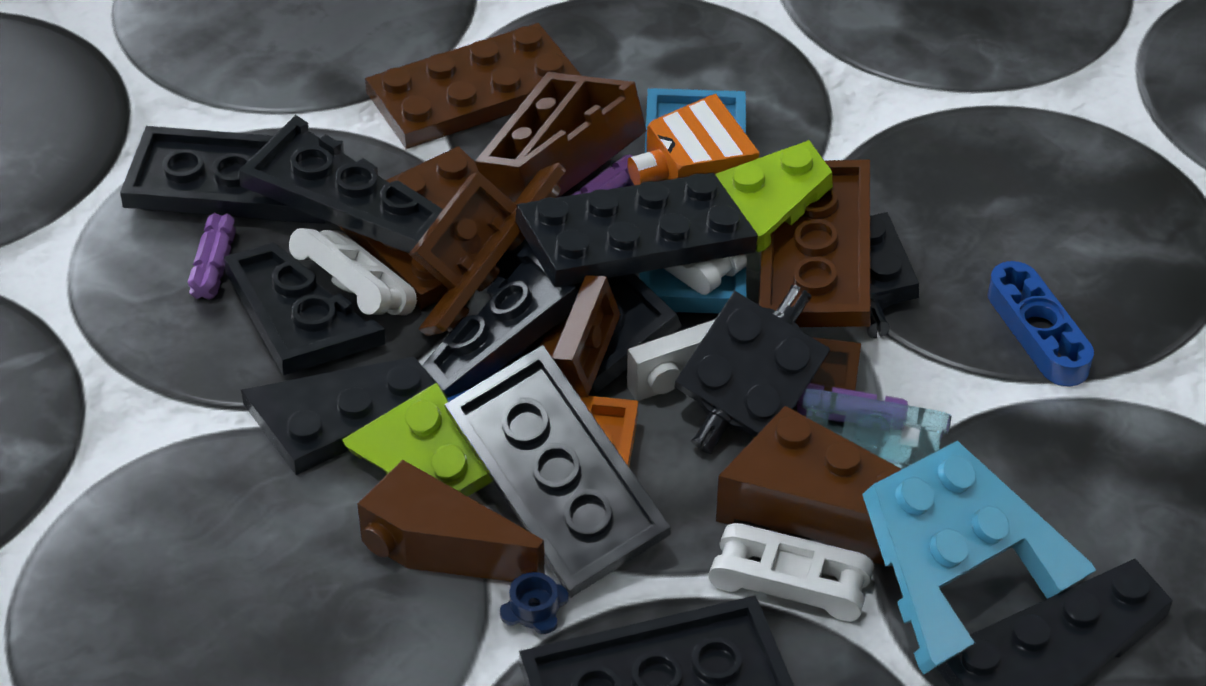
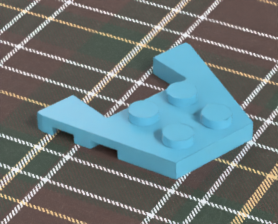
(947, 520)

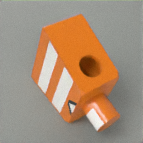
(691, 142)

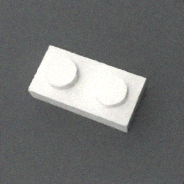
(657, 364)

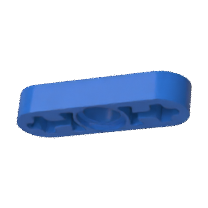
(1040, 343)

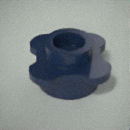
(534, 589)

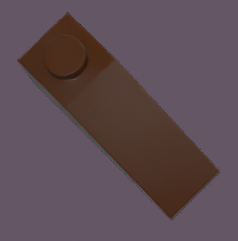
(443, 530)

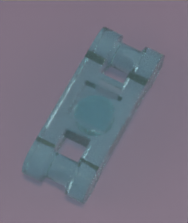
(879, 424)

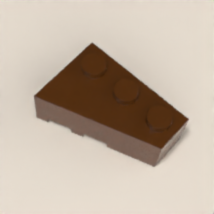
(567, 123)
(804, 484)

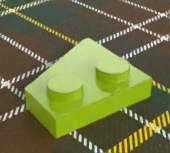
(777, 187)
(423, 437)

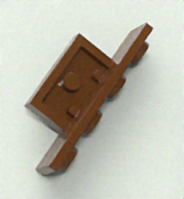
(471, 239)

